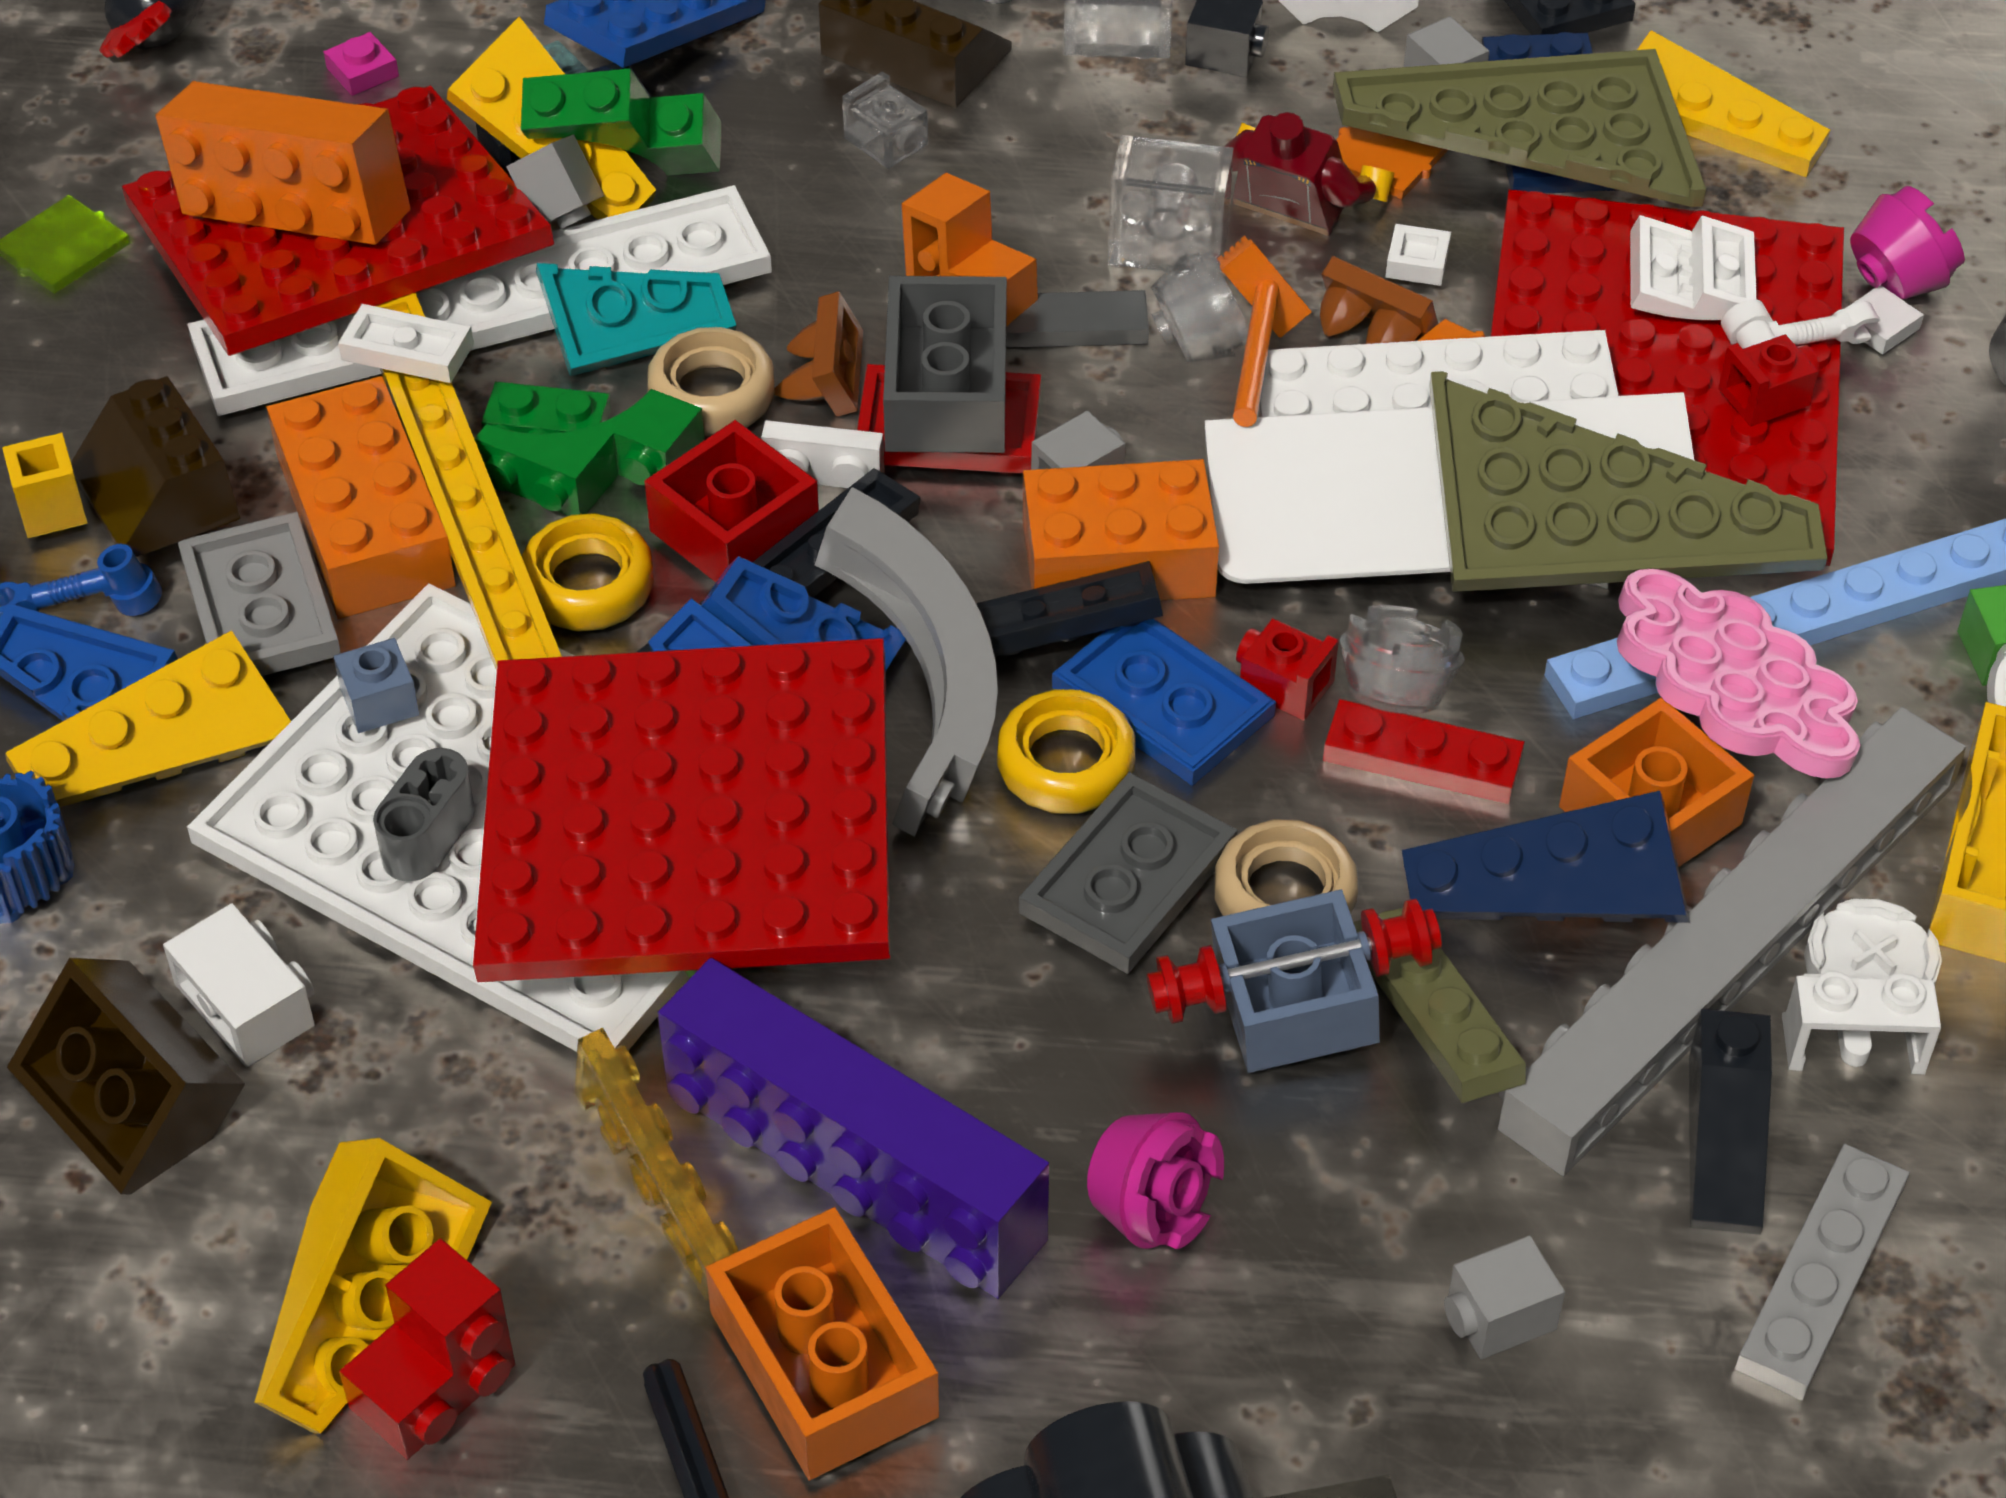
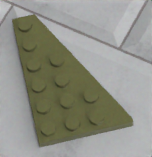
(1565, 115)
(1563, 505)

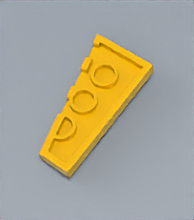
(493, 99)
(1735, 114)
(173, 719)

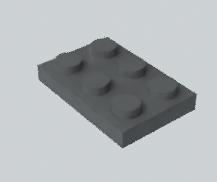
(1127, 872)

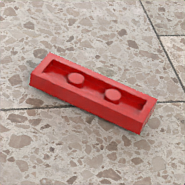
(1423, 751)

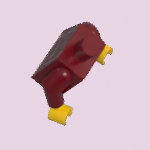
(1299, 174)

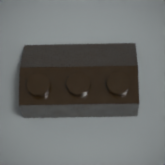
(912, 45)
(153, 470)
(123, 1072)

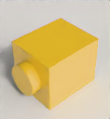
(44, 485)

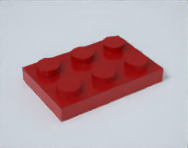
(1021, 423)

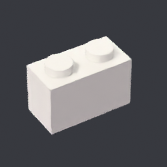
(241, 983)

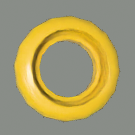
(587, 536)
(1067, 712)

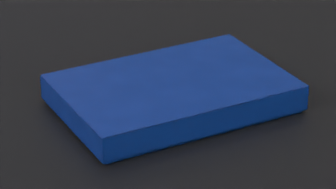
(1175, 696)

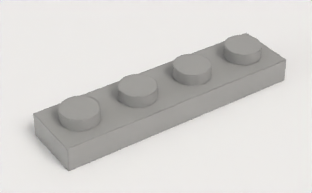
(1822, 1272)

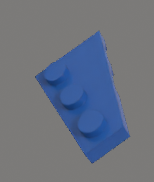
(778, 611)

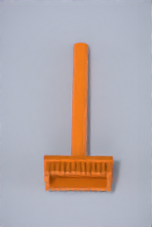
(1273, 308)

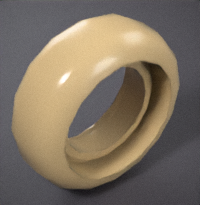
(713, 349)
(1281, 842)

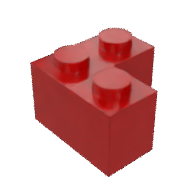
(436, 1357)

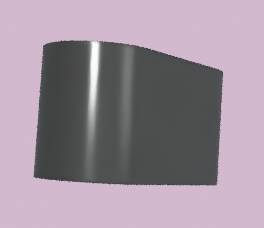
(424, 814)

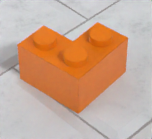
(951, 235)

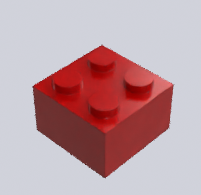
(728, 500)

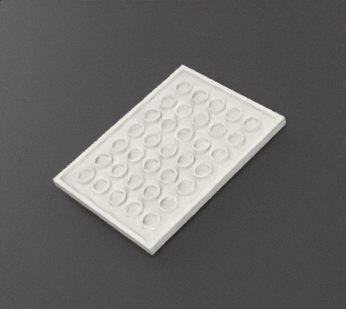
(309, 830)

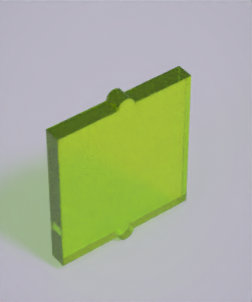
(62, 244)

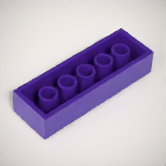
(855, 1128)

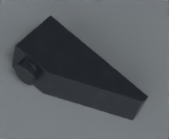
(1226, 35)
(1729, 1120)

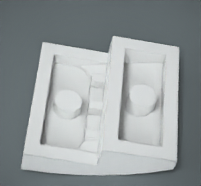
(1689, 271)

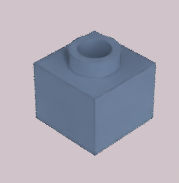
(376, 685)

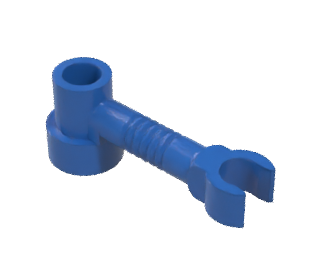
(118, 575)

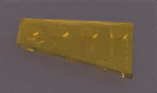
(609, 1081)

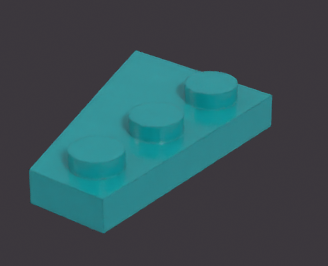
(627, 315)

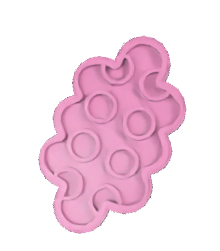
(1738, 673)

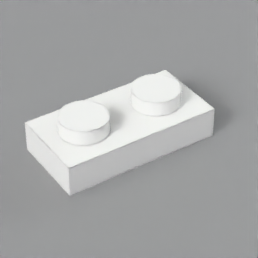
(406, 343)
(826, 453)

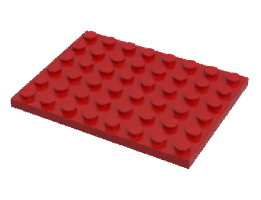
(1570, 272)

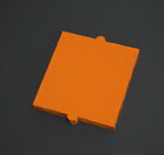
(1405, 158)

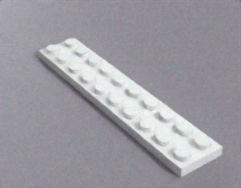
(505, 300)

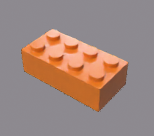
(284, 161)
(360, 496)

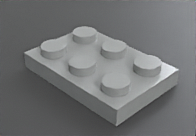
(262, 589)

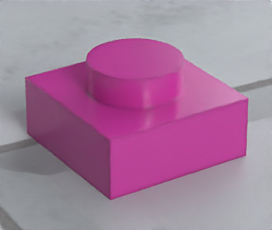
(361, 63)

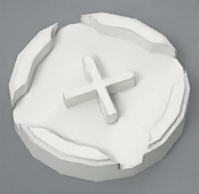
(1872, 940)

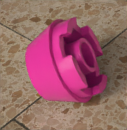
(1904, 246)
(1154, 1177)

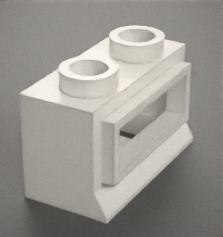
(1858, 1006)

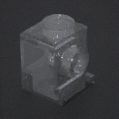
(884, 121)

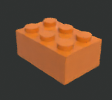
(1120, 517)
(823, 1343)

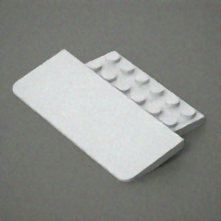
(1346, 450)

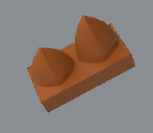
(1357, 294)
(836, 352)

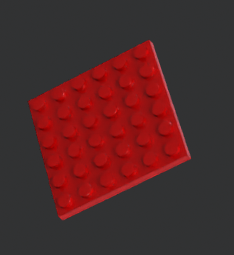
(277, 282)
(686, 811)

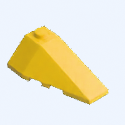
(361, 1230)

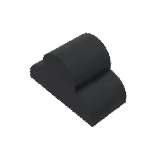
(1121, 1454)

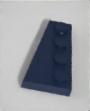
(1580, 863)

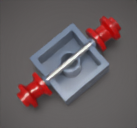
(1296, 975)

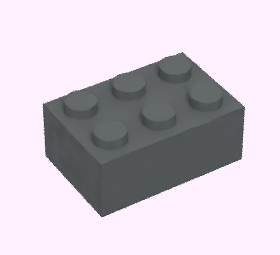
(945, 364)

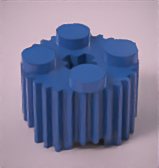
(32, 845)

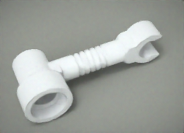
(1752, 324)

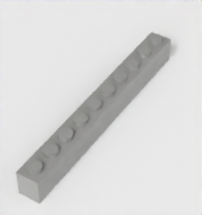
(1733, 939)

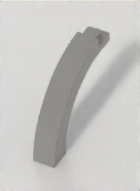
(946, 631)

